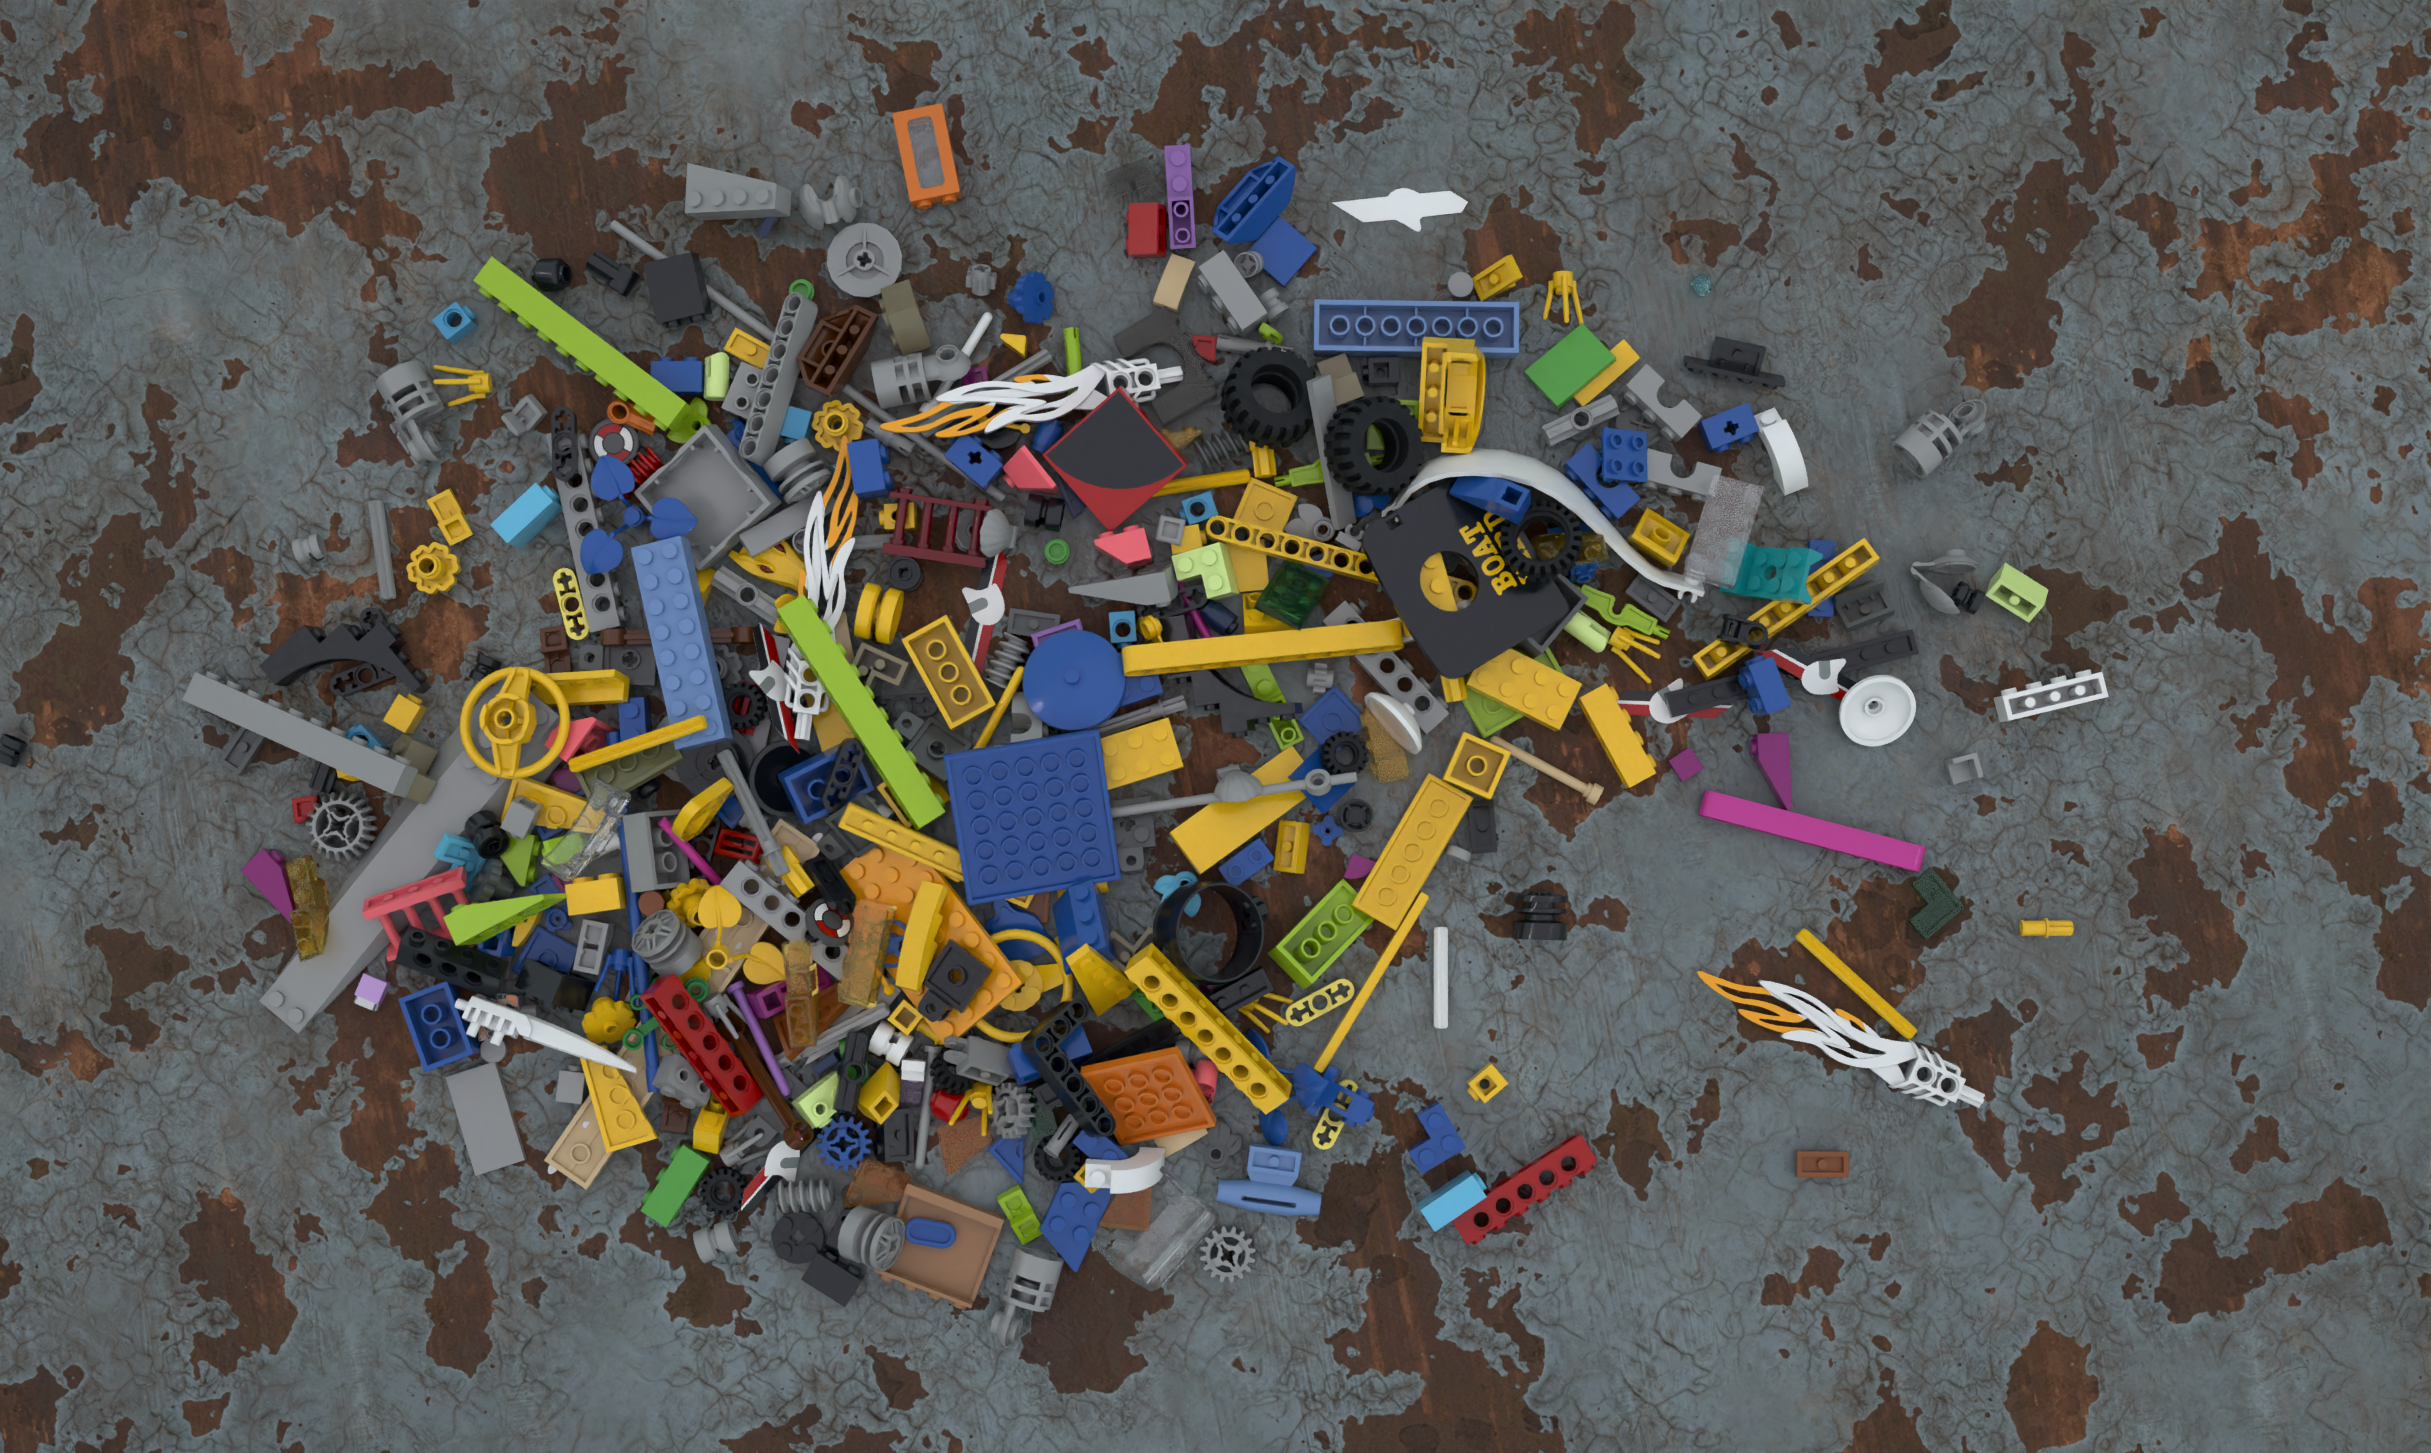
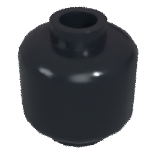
(551, 274)

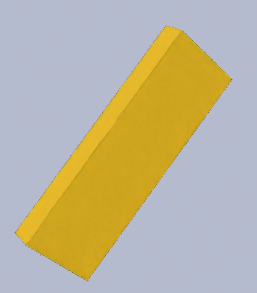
(747, 348)
(1625, 359)

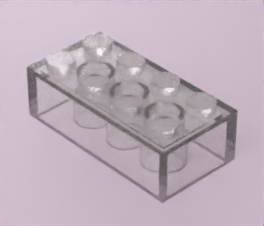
(1723, 531)

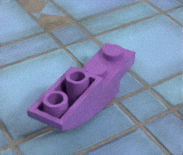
(1180, 196)

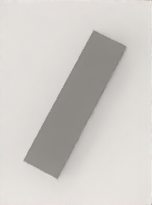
(781, 526)

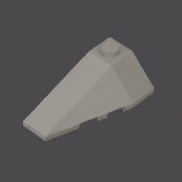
(1147, 586)

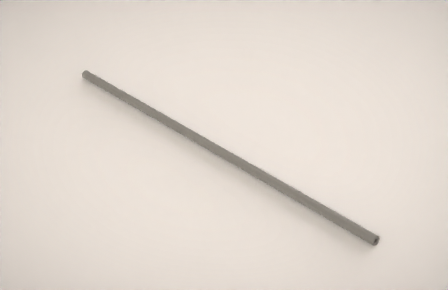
(768, 334)

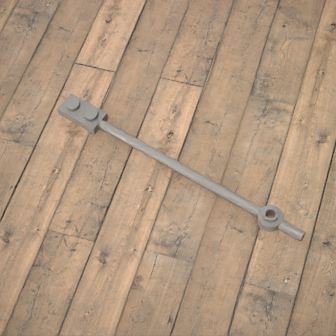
(1313, 778)

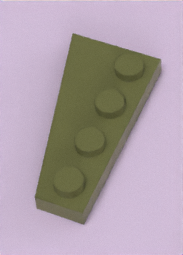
(632, 769)

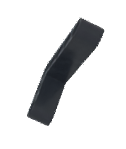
(1065, 1070)

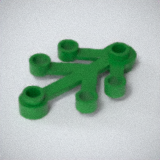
(652, 1023)

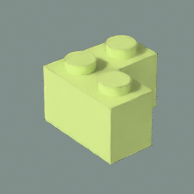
(1212, 565)

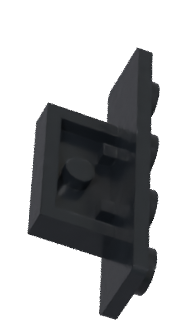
(1735, 360)

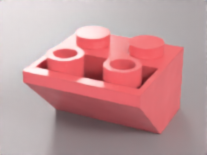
(1125, 548)

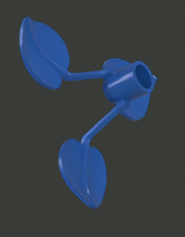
(611, 480)
(1305, 1082)

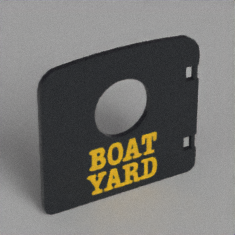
(1504, 605)

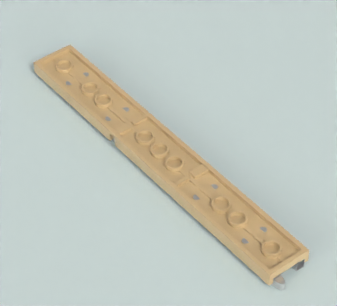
(580, 1148)

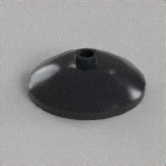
(764, 779)

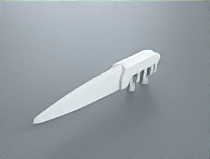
(514, 1023)

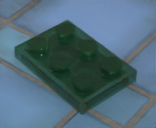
(1292, 594)

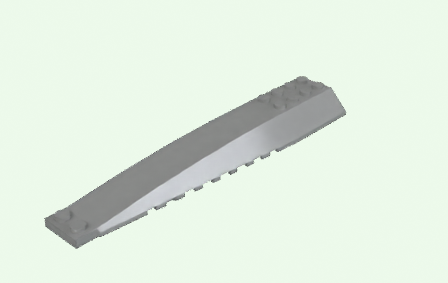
(399, 858)

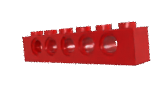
(674, 1020)
(1529, 1174)

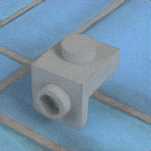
(524, 416)

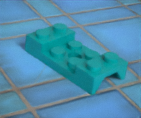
(1790, 579)

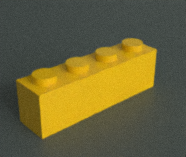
(1616, 735)

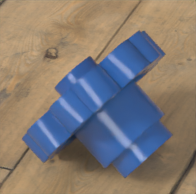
(1032, 297)

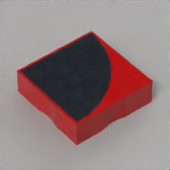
(1115, 459)

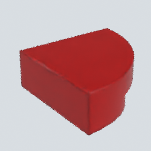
(1205, 347)
(302, 806)

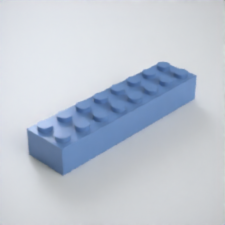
(1399, 327)
(681, 639)

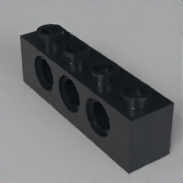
(451, 963)

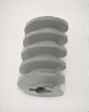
(1006, 660)
(806, 1197)

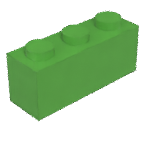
(675, 1184)

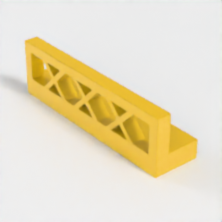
(586, 687)

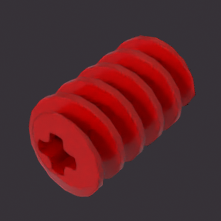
(644, 468)

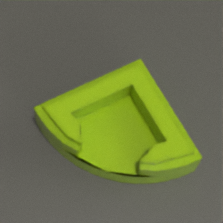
(1270, 334)

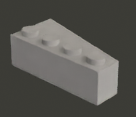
(726, 195)

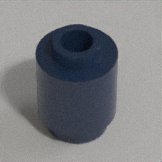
(1220, 618)

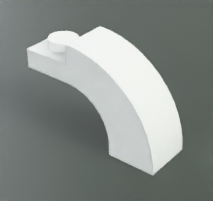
(1783, 451)
(1127, 1174)

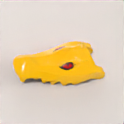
(776, 565)

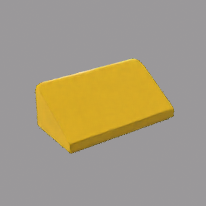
(1291, 846)

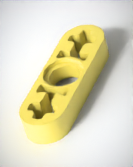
(562, 599)
(1305, 1016)
(1339, 1124)

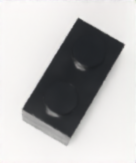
(833, 1277)

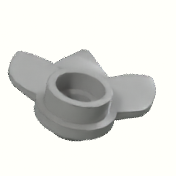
(1308, 523)

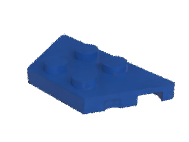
(1073, 1220)

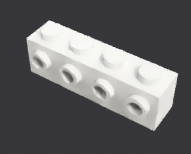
(2050, 697)

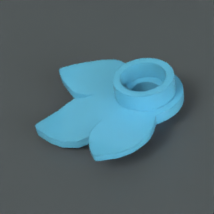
(1169, 883)

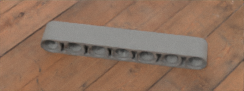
(778, 379)

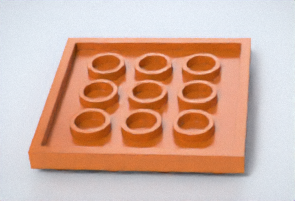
(1150, 1095)

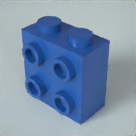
(1763, 686)

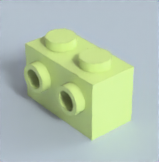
(2017, 592)
(817, 1102)

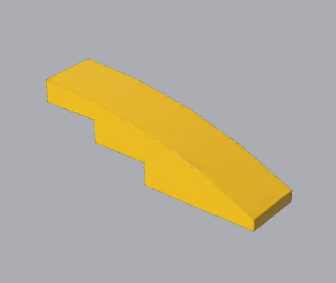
(919, 936)

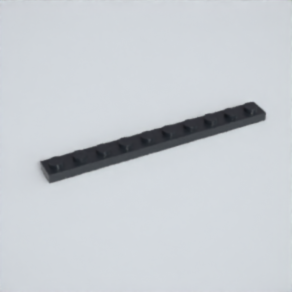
(1729, 689)
(1164, 1031)

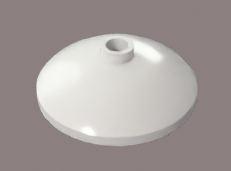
(1396, 719)
(1884, 719)

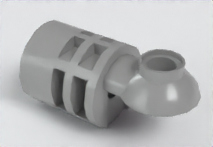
(906, 377)
(412, 404)
(1936, 437)
(1028, 1286)

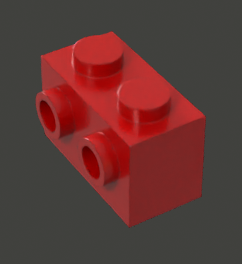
(1146, 230)

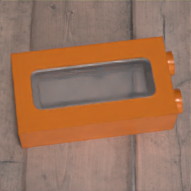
(927, 156)

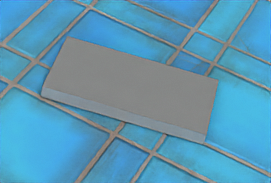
(486, 1118)

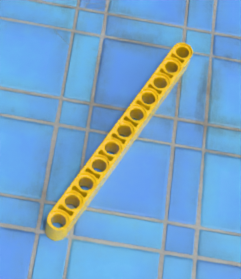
(1304, 546)
(1262, 648)

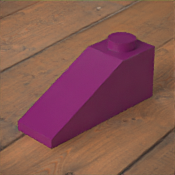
(1773, 762)
(271, 878)
(770, 997)

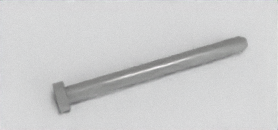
(925, 1113)

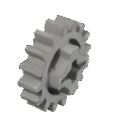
(1011, 1110)
(1217, 1260)

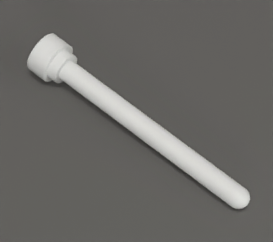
(967, 349)

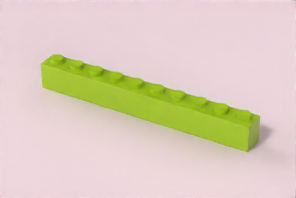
(583, 344)
(860, 712)

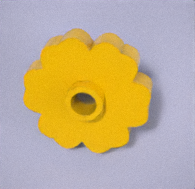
(834, 413)
(445, 568)
(686, 901)
(608, 1020)

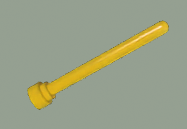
(1000, 708)

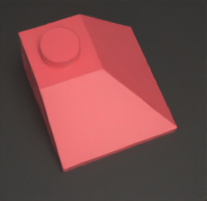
(1028, 474)
(583, 737)

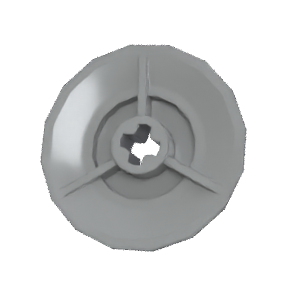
(856, 243)

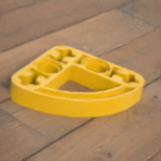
(701, 810)

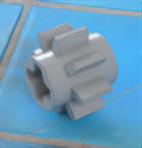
(981, 279)
(1319, 677)

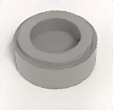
(1460, 285)
(1458, 854)
(492, 1052)

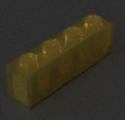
(866, 953)

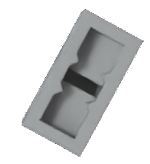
(593, 945)

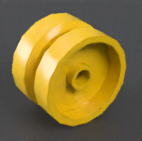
(878, 613)

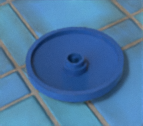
(1074, 681)

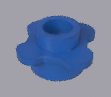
(1335, 831)
(552, 923)

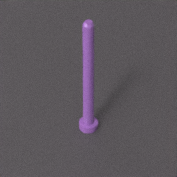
(736, 990)

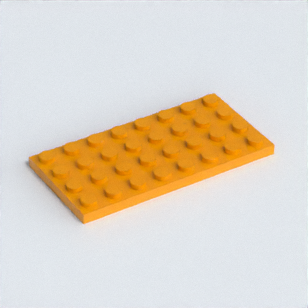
(896, 881)

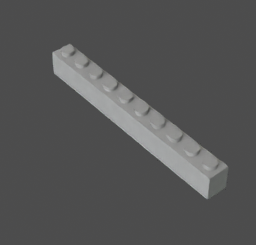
(300, 734)

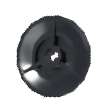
(698, 774)

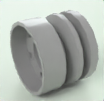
(794, 467)
(666, 943)
(871, 1238)

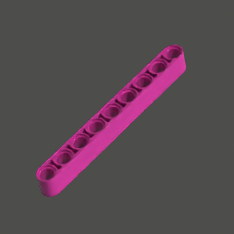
(1812, 831)

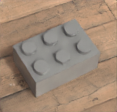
(1231, 295)
(652, 855)

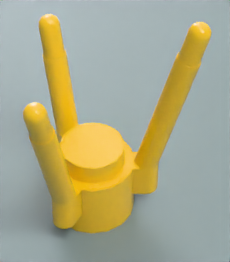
(1564, 285)
(477, 381)
(1623, 639)
(1254, 1004)
(981, 1098)

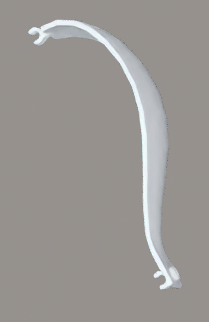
(1537, 474)

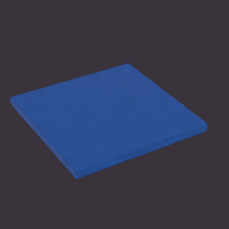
(1032, 816)

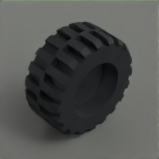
(1253, 420)
(1400, 439)

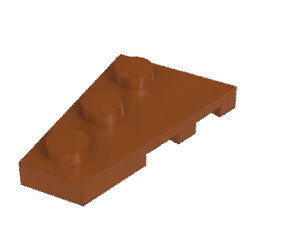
(828, 1012)

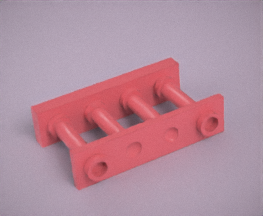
(408, 895)

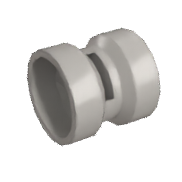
(1246, 266)
(1274, 307)
(798, 541)
(308, 548)

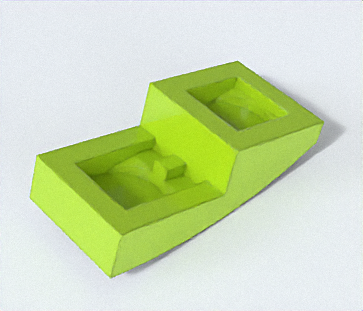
(1020, 1214)

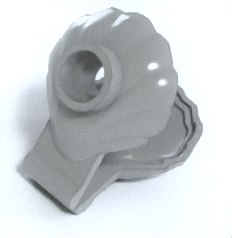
(841, 205)
(994, 533)
(1954, 563)
(1236, 785)

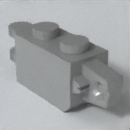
(979, 1059)

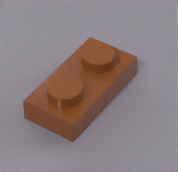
(1822, 1163)

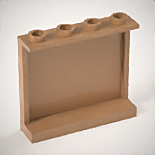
(951, 1271)

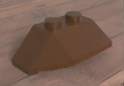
(836, 349)

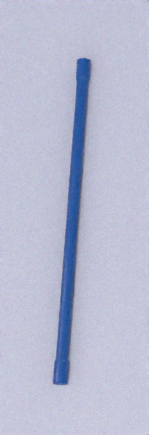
(640, 965)

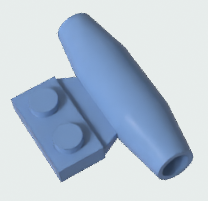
(1270, 1184)

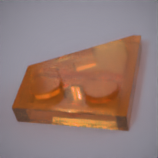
(961, 1142)
(875, 1184)
(1129, 1211)

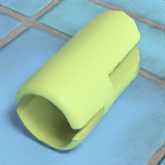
(716, 377)
(1588, 631)

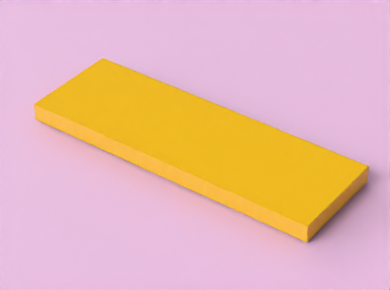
(1228, 825)
(1412, 852)

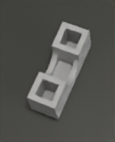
(1643, 392)
(1661, 476)
(1025, 718)

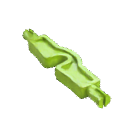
(1313, 473)
(1629, 615)

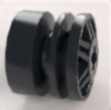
(1540, 916)

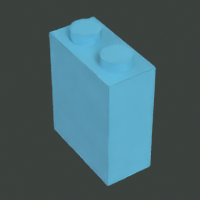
(528, 515)
(1452, 1199)

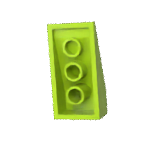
(485, 920)
(1321, 936)

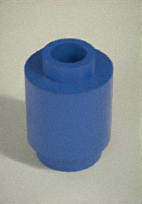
(1047, 435)

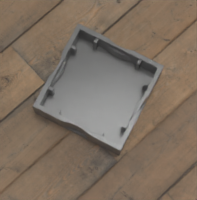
(716, 489)

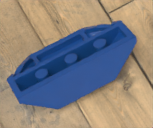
(1255, 202)

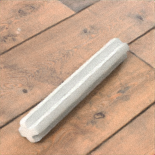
(1440, 977)

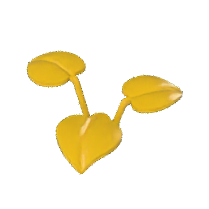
(721, 909)

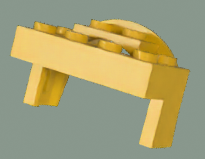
(1464, 393)

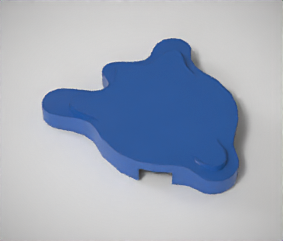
(1008, 918)

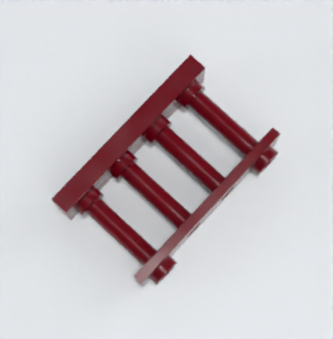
(923, 547)

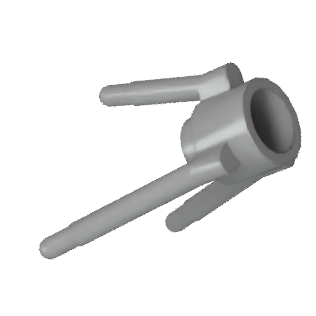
(716, 1006)
(734, 1151)

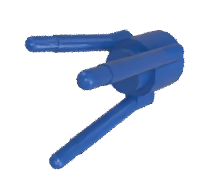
(620, 961)

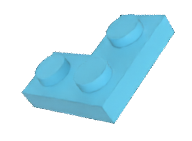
(461, 853)

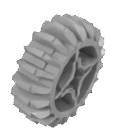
(329, 810)

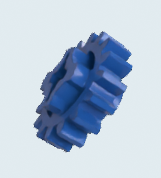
(844, 1154)

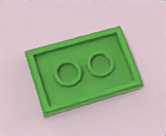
(1570, 366)

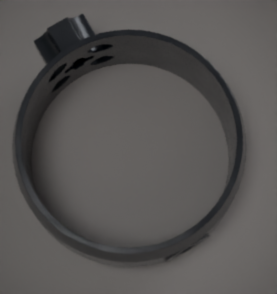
(1249, 937)

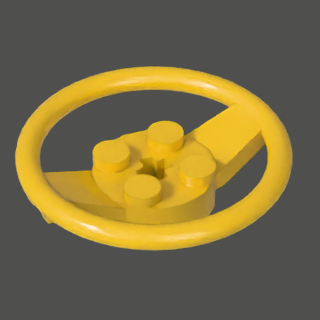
(506, 738)
(1036, 978)

